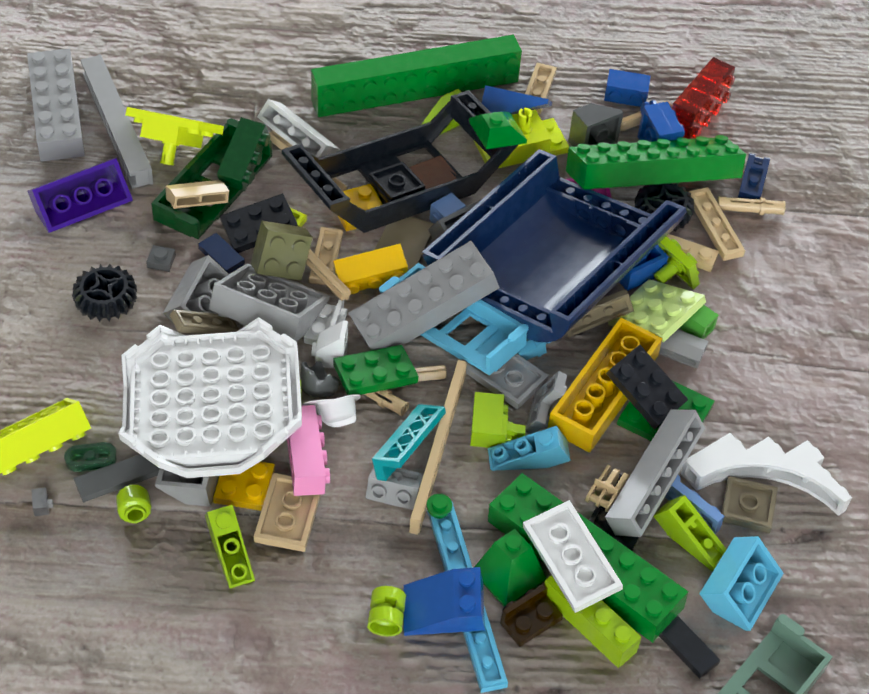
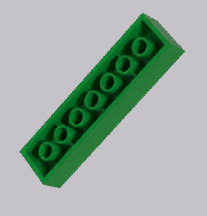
(655, 162)
(647, 597)

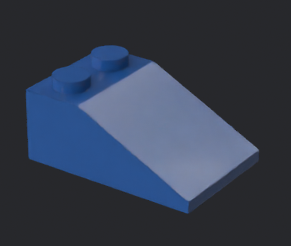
(509, 101)
(445, 603)

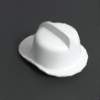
(336, 411)

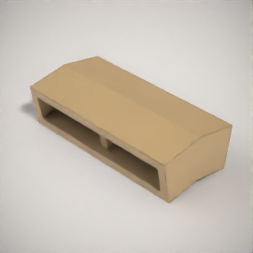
(197, 194)

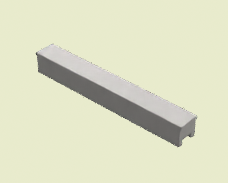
(116, 123)

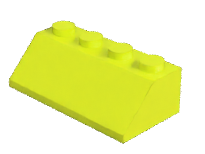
(40, 433)

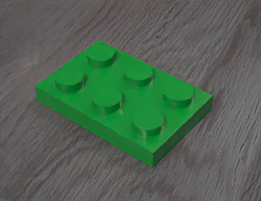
(375, 370)

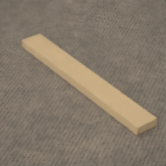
(437, 448)

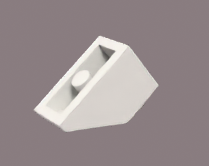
(331, 344)

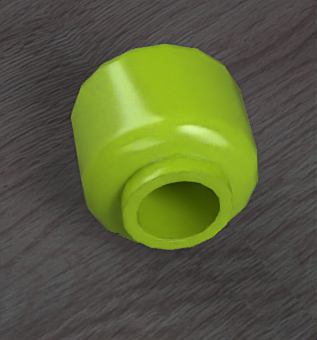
(133, 503)

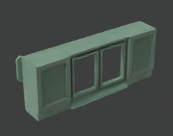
(784, 658)

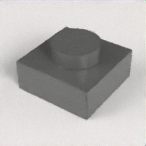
(161, 258)

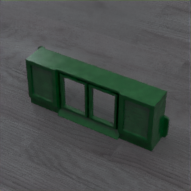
(197, 219)

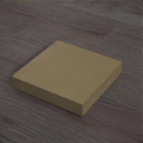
(749, 504)

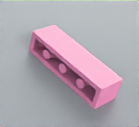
(307, 456)

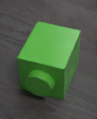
(701, 323)

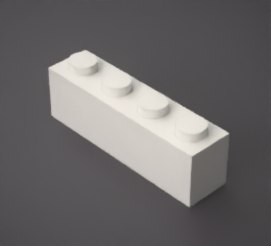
(295, 129)

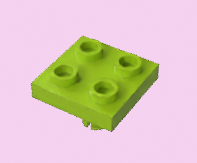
(678, 263)

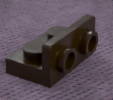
(530, 615)

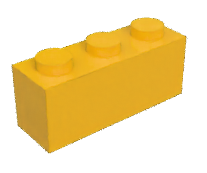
(371, 268)

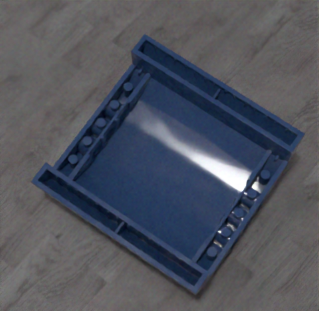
(554, 244)

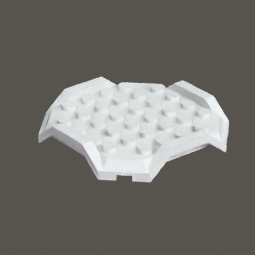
(210, 398)

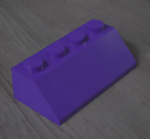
(80, 195)

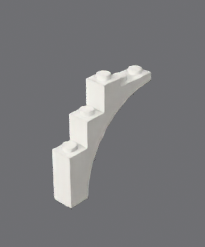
(766, 460)

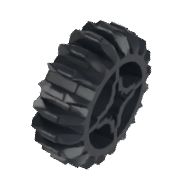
(653, 196)
(104, 292)

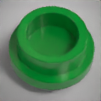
(439, 506)

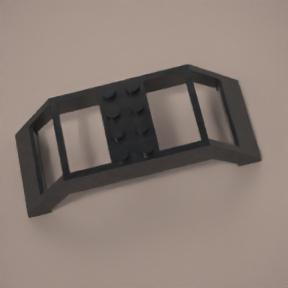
(390, 176)

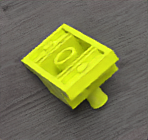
(172, 131)
(539, 135)

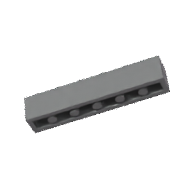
(655, 473)

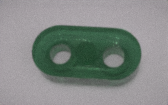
(90, 456)

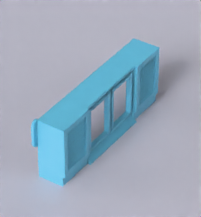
(490, 347)

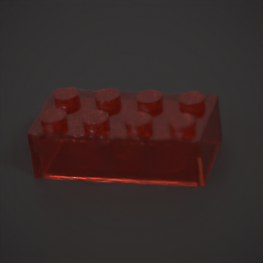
(704, 97)

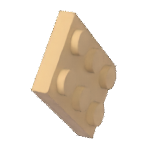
(285, 517)

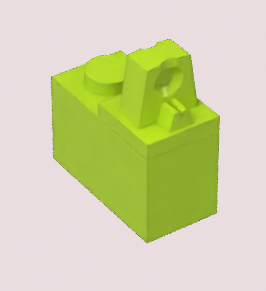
(491, 421)

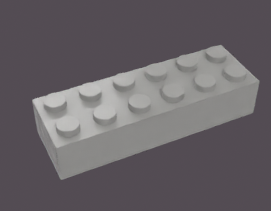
(55, 105)
(425, 299)

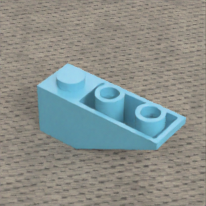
(531, 451)

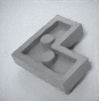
(543, 400)

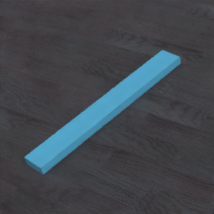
(480, 644)

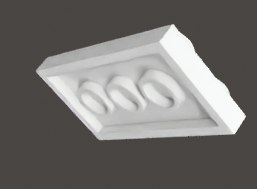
(572, 556)

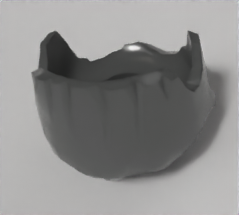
(316, 381)

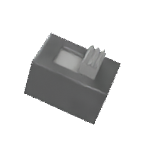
(40, 502)

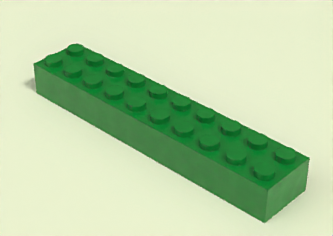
(415, 75)

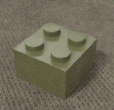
(281, 250)

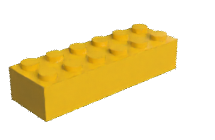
(592, 397)

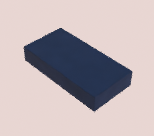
(221, 253)

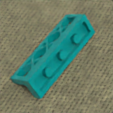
(406, 439)

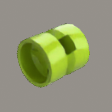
(386, 611)

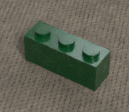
(243, 154)

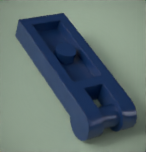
(754, 177)

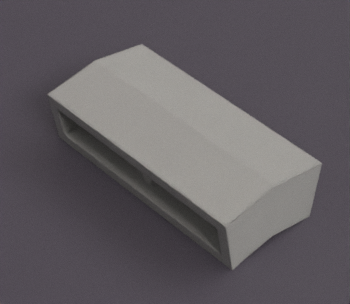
(684, 348)

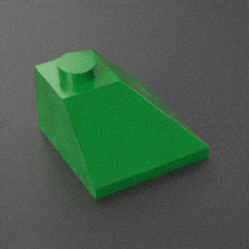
(497, 130)
(510, 568)

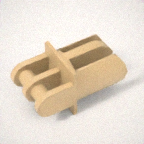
(604, 490)

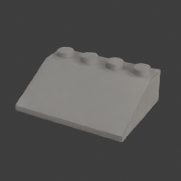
(276, 300)

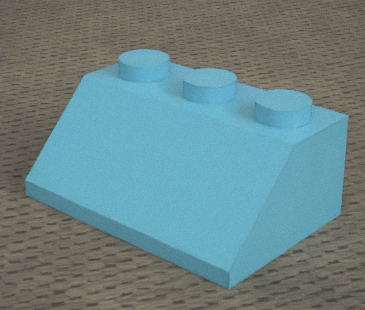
(742, 582)

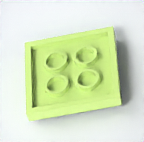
(662, 308)

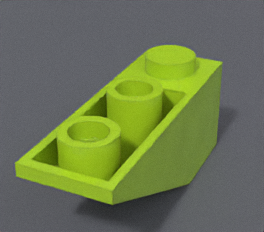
(229, 546)

